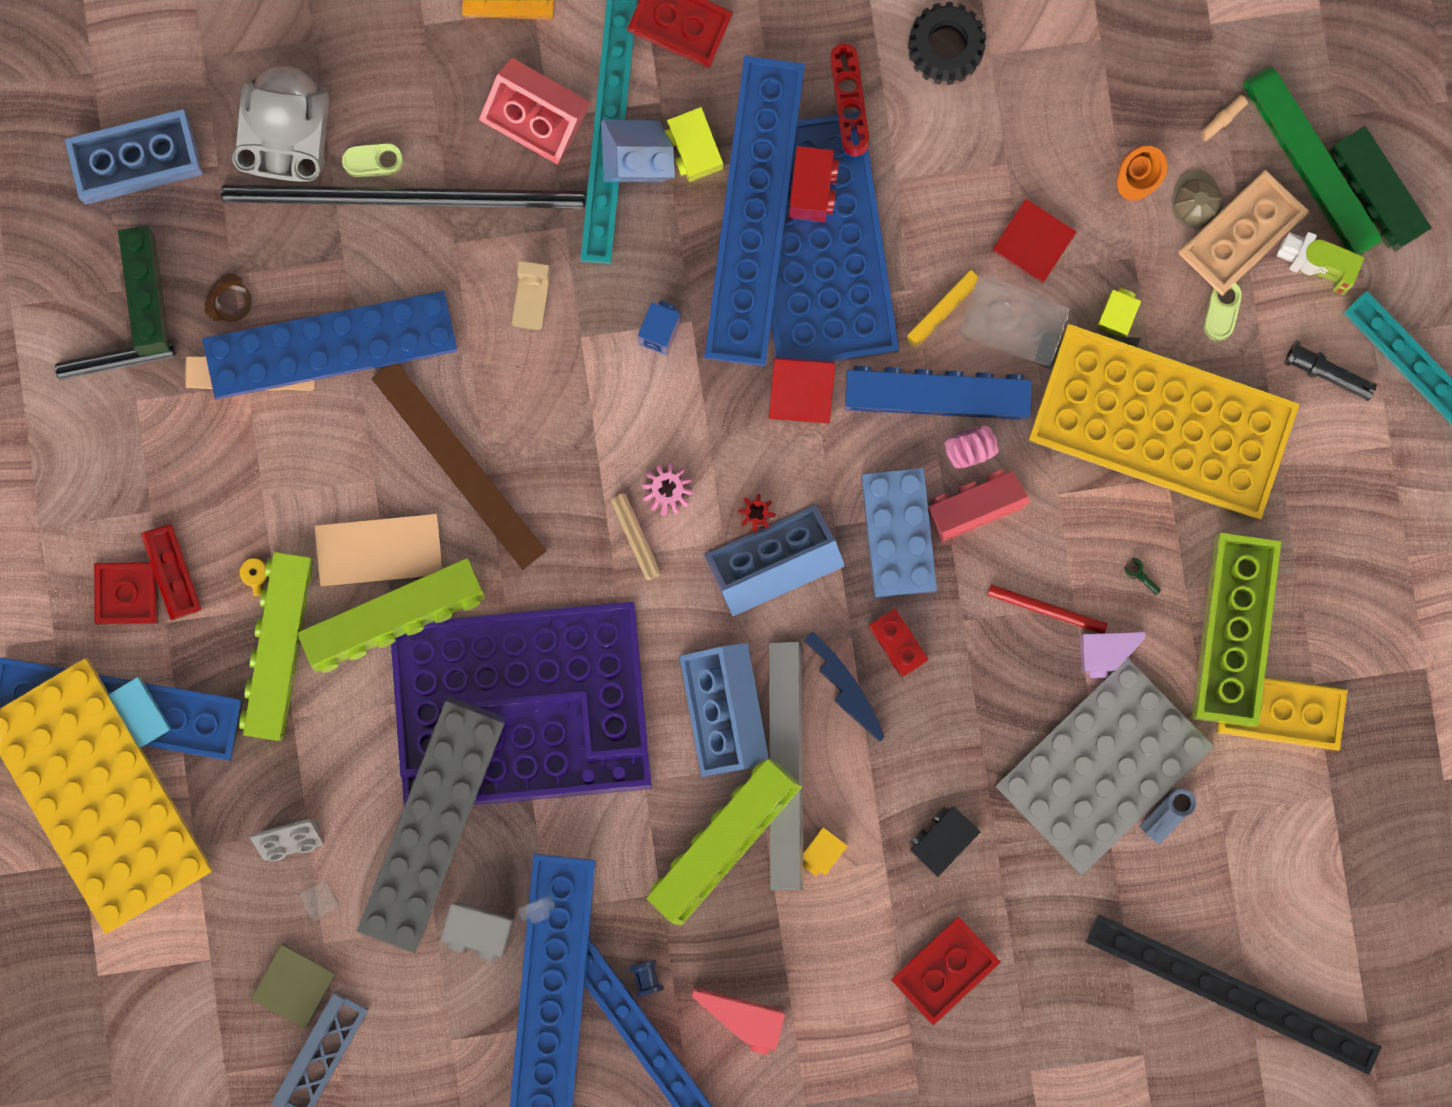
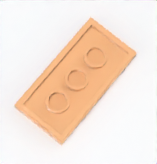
(1243, 232)
(378, 550)

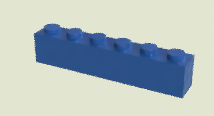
(938, 394)

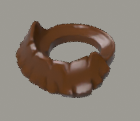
(213, 307)

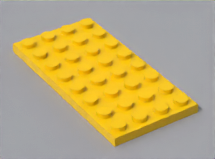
(1163, 422)
(98, 797)

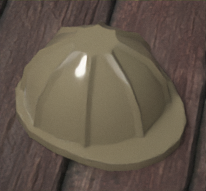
(1196, 199)

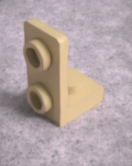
(531, 295)

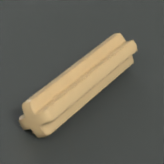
(635, 536)

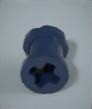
(646, 978)

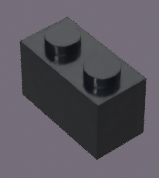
(944, 840)

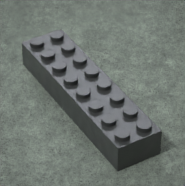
(431, 824)

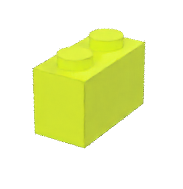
(694, 145)

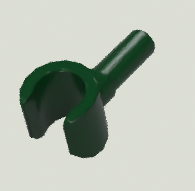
(1142, 577)

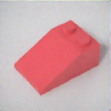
(748, 1020)

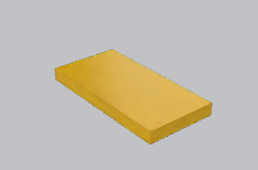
(1297, 715)

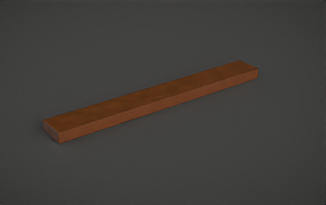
(459, 465)

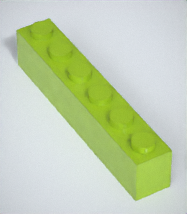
(391, 616)
(277, 646)
(723, 842)

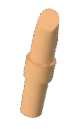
(1224, 117)

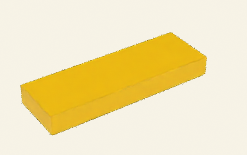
(942, 309)

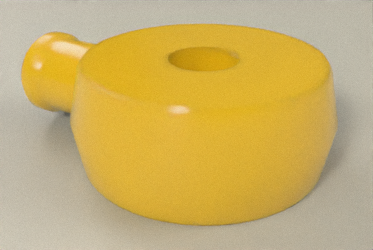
(256, 580)

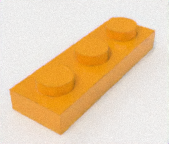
(509, 8)

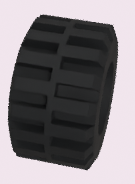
(946, 18)

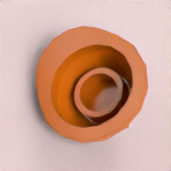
(1141, 172)

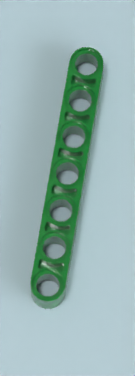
(1312, 161)

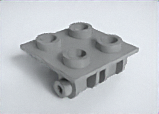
(288, 839)

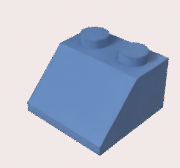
(636, 151)

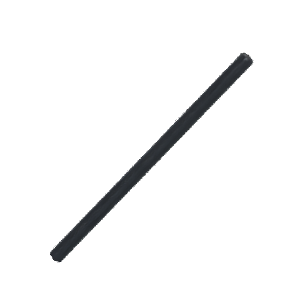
(403, 196)

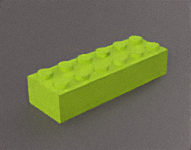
(1236, 630)

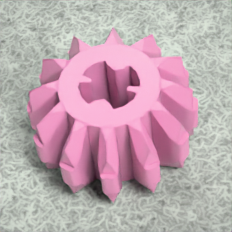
(971, 447)
(677, 492)

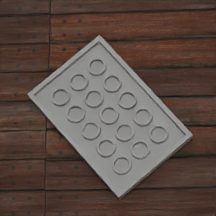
(1104, 766)

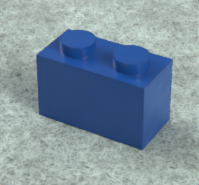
(659, 327)

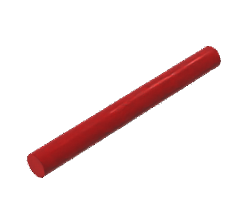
(1047, 609)

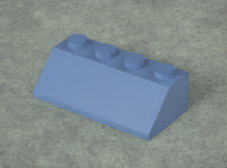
(774, 560)
(724, 709)

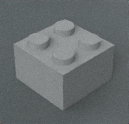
(477, 930)

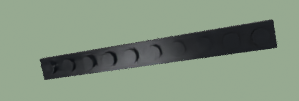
(1233, 994)

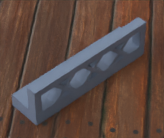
(311, 1047)

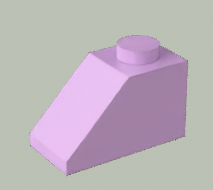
(1106, 651)

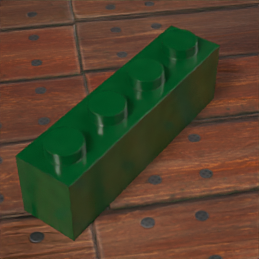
(1379, 189)
(144, 291)

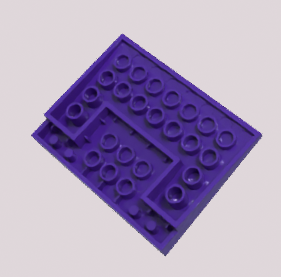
(557, 677)

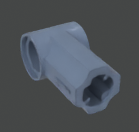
(1166, 817)

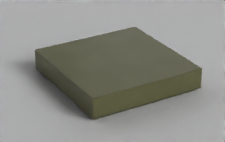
(293, 986)

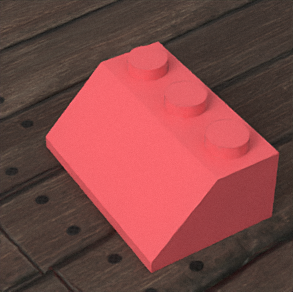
(534, 110)
(977, 505)

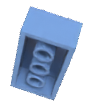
(134, 156)
(898, 533)

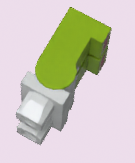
(1321, 259)

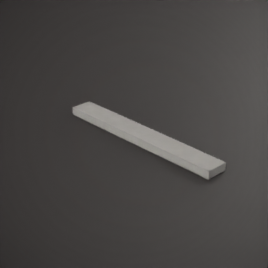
(786, 749)

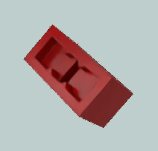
(898, 643)

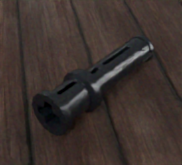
(1317, 365)

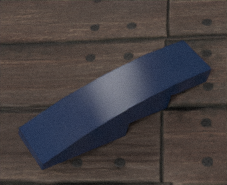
(851, 697)

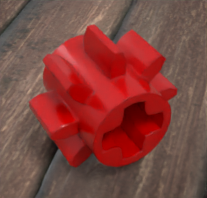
(755, 521)

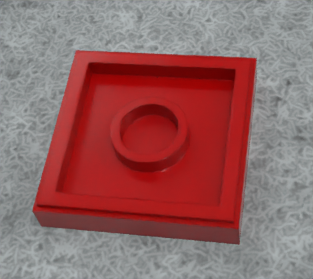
(1034, 241)
(801, 390)
(125, 593)

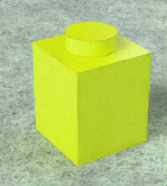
(1119, 312)

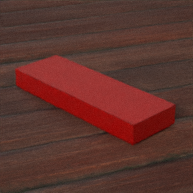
(171, 572)

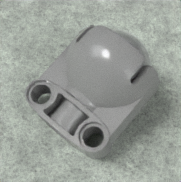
(282, 124)

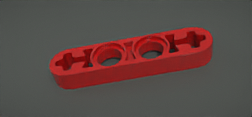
(849, 99)

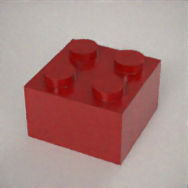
(811, 184)

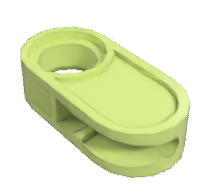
(365, 160)
(1222, 317)

